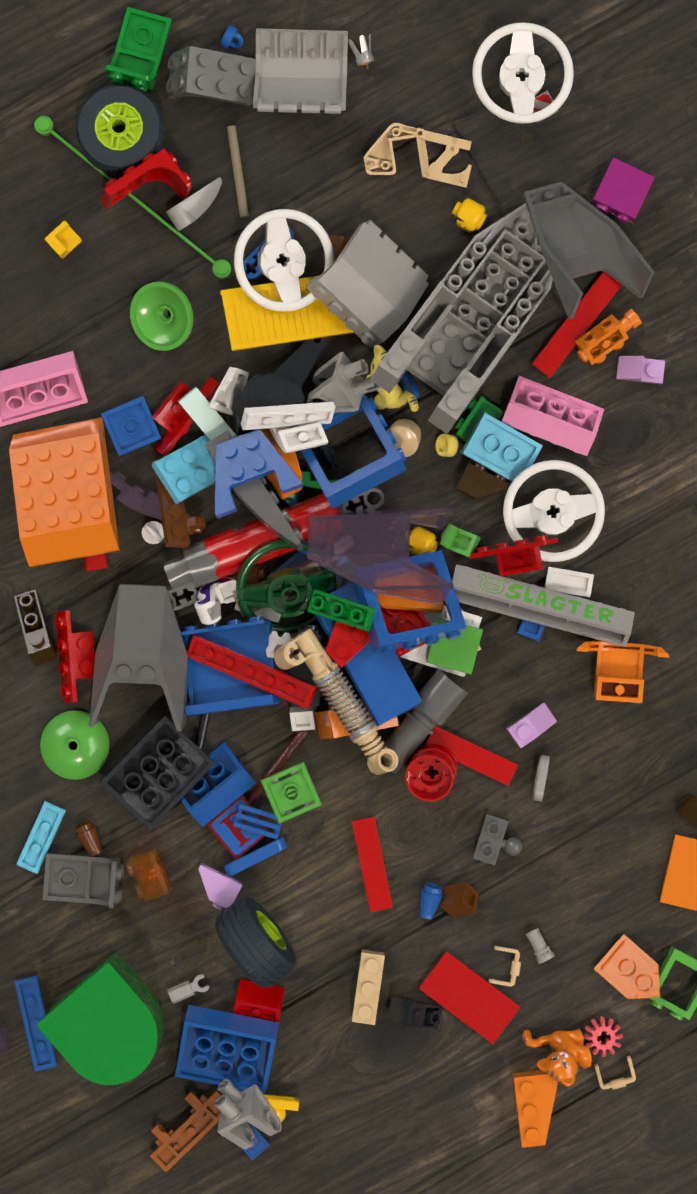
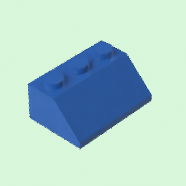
(218, 786)

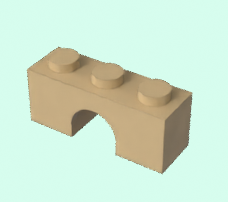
(368, 987)

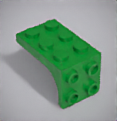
(139, 49)

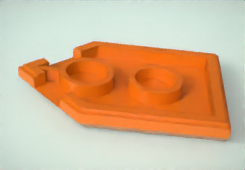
(630, 970)

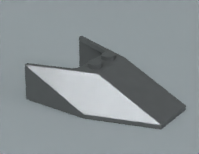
(582, 241)
(142, 647)

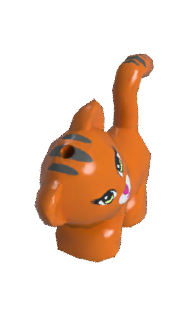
(569, 1049)

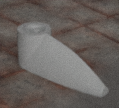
(194, 206)

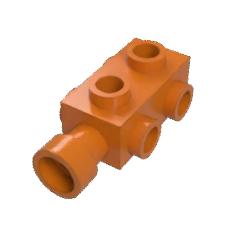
(606, 337)

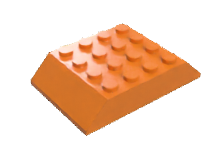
(63, 492)

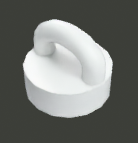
(152, 532)

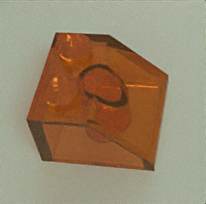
(149, 875)

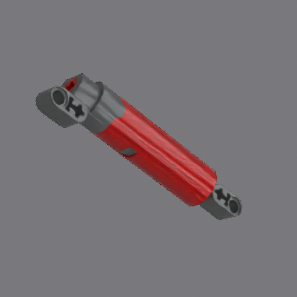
(227, 551)

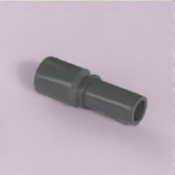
(439, 700)

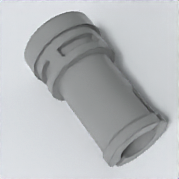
(539, 945)

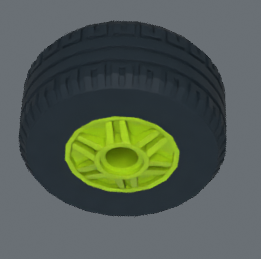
(114, 109)
(255, 942)

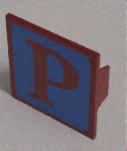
(235, 839)

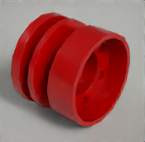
(423, 781)

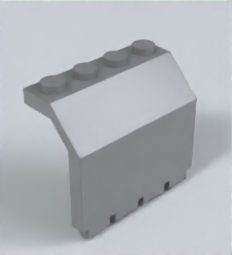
(300, 70)
(371, 285)

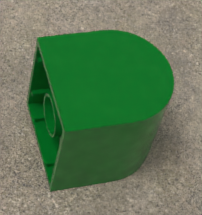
(107, 1024)

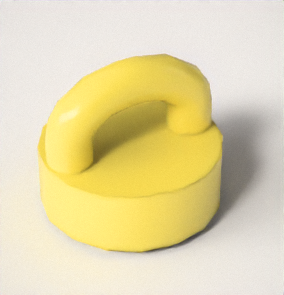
(446, 445)

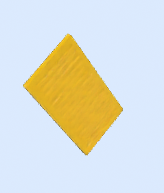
(257, 326)

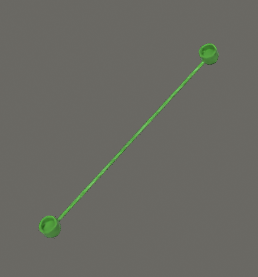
(221, 267)

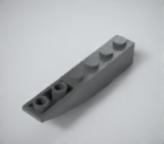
(260, 501)

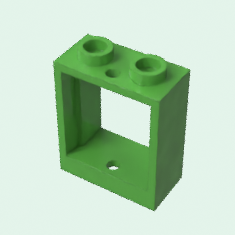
(659, 1002)

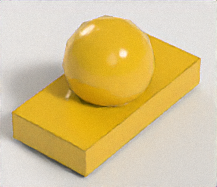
(281, 1104)

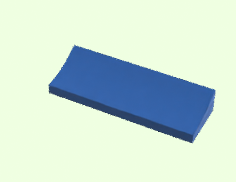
(377, 676)

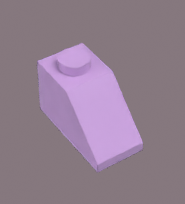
(531, 725)
(219, 887)

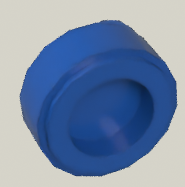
(230, 34)

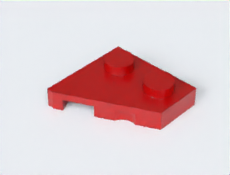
(346, 643)

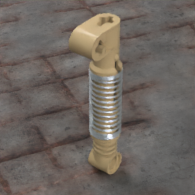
(336, 690)

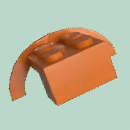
(620, 669)

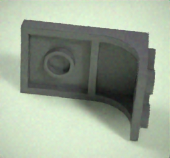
(211, 75)
(83, 879)

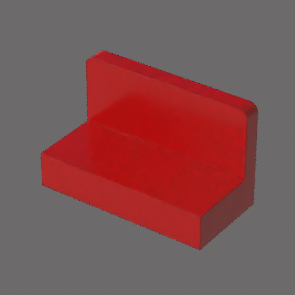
(258, 1001)

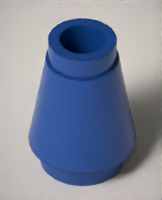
(430, 899)

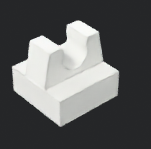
(276, 642)

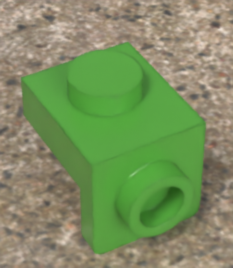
(459, 540)

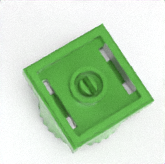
(291, 792)

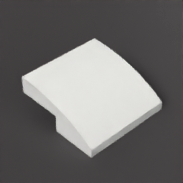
(299, 437)

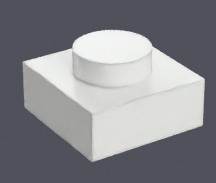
(302, 718)

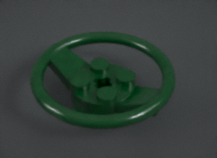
(272, 593)

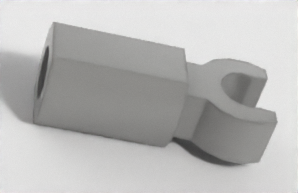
(186, 989)

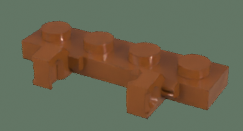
(177, 1142)

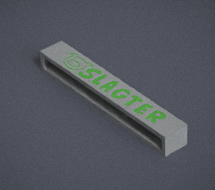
(542, 605)

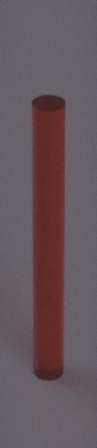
(278, 764)

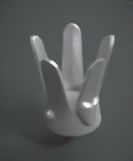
(366, 56)

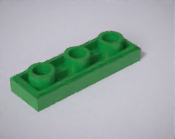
(350, 614)

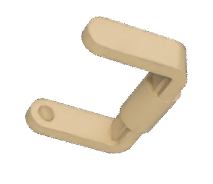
(515, 967)
(617, 1083)

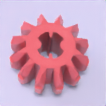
(608, 1041)

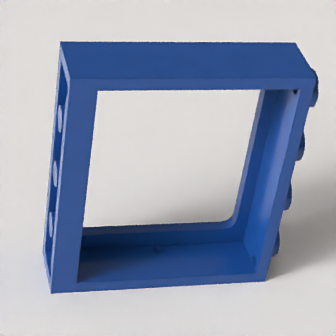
(368, 476)
(387, 643)

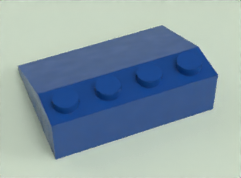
(226, 1047)

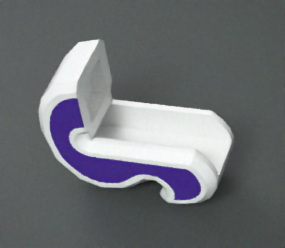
(211, 598)

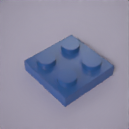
(131, 426)

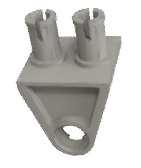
(343, 383)
(243, 1107)

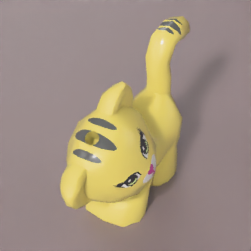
(396, 397)

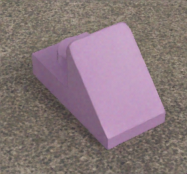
(640, 369)

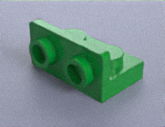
(477, 406)

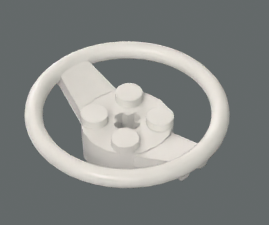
(522, 60)
(277, 242)
(569, 506)

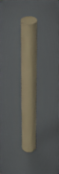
(237, 170)

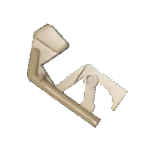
(381, 159)

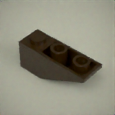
(35, 628)

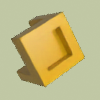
(63, 239)

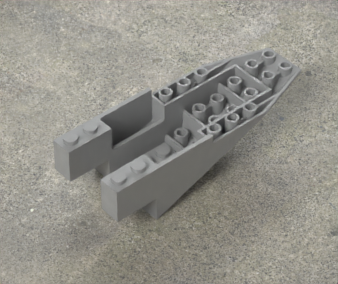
(472, 316)

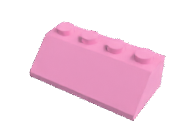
(40, 388)
(553, 416)

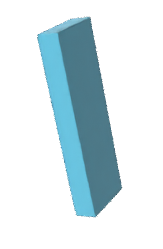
(41, 837)

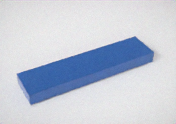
(32, 1011)

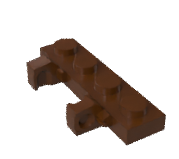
(175, 521)

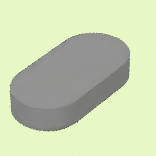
(540, 779)

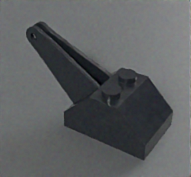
(282, 386)

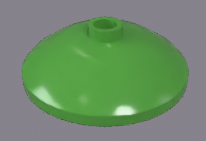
(151, 319)
(91, 749)

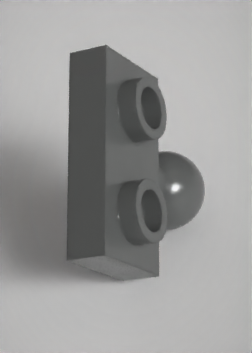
(492, 840)

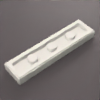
(287, 415)

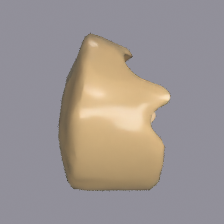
(407, 435)

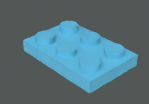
(500, 447)
(186, 470)

